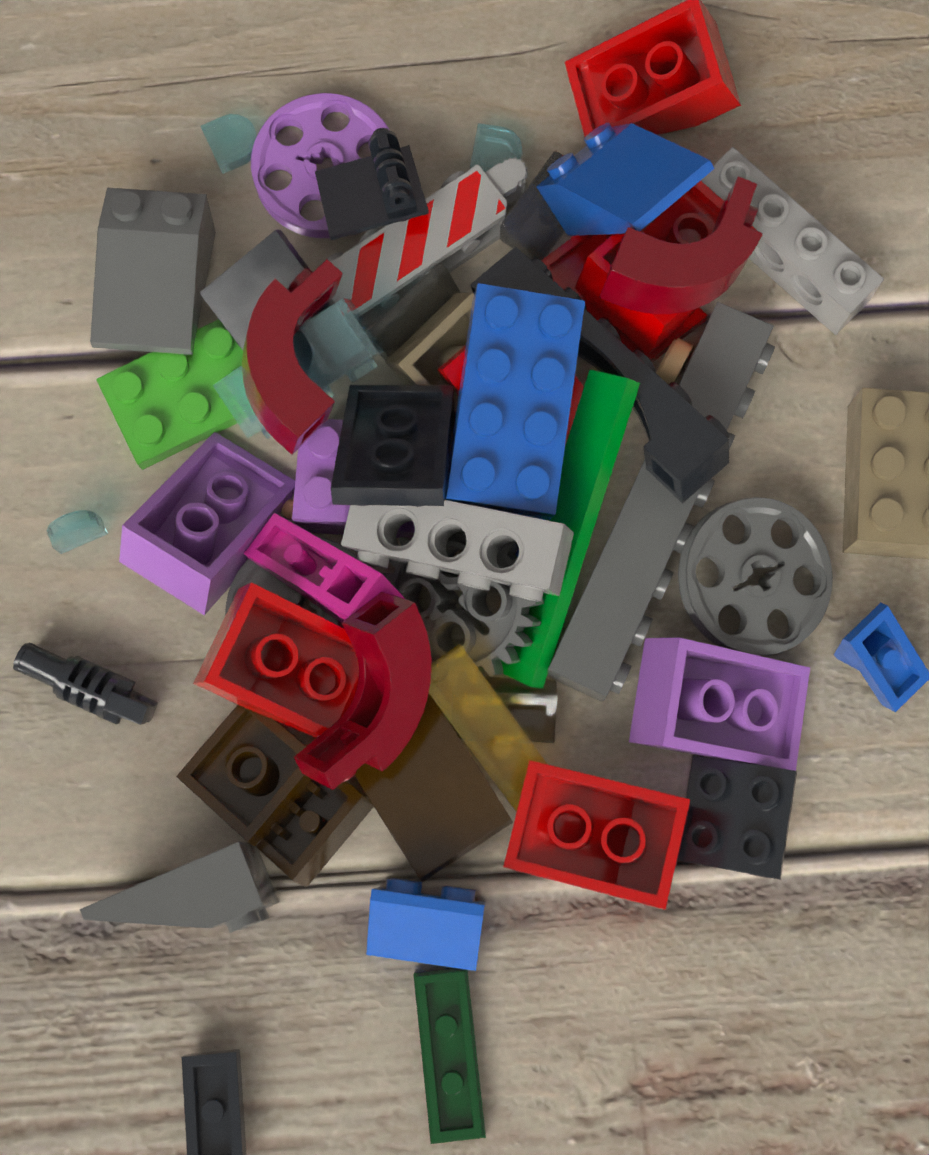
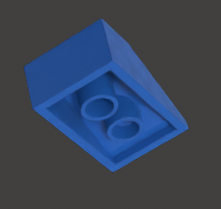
(619, 180)

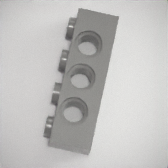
(799, 249)
(541, 545)

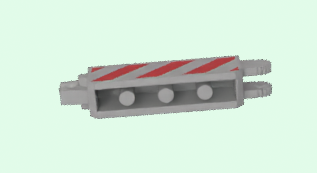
(459, 225)

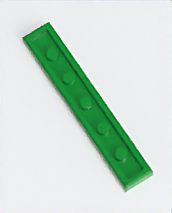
(583, 483)

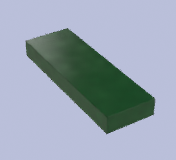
(449, 1055)

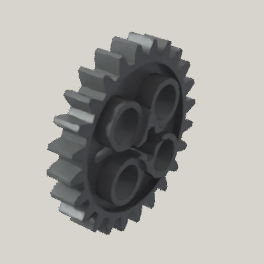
(442, 615)

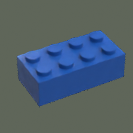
(514, 401)

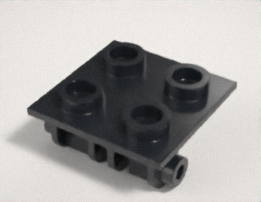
(372, 188)
(738, 816)

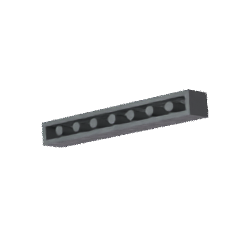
(654, 519)

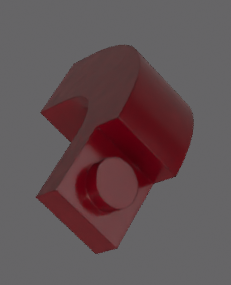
(682, 277)
(275, 384)
(389, 694)

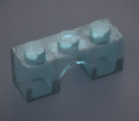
(339, 348)

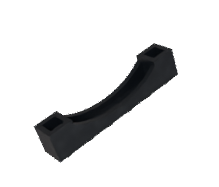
(682, 443)

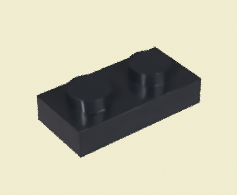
(213, 1103)

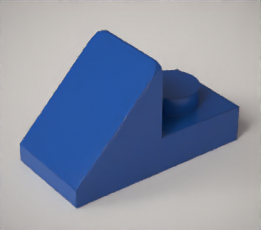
(884, 658)

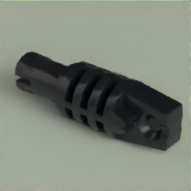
(86, 685)

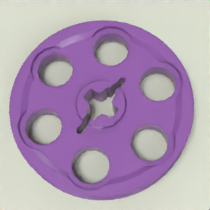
(301, 159)

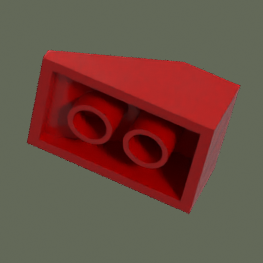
(656, 75)
(683, 222)
(281, 662)
(597, 834)

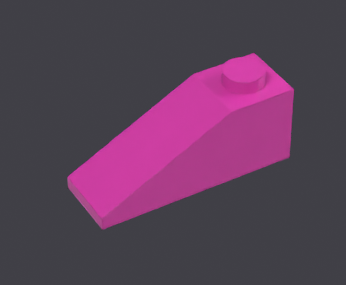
(316, 568)

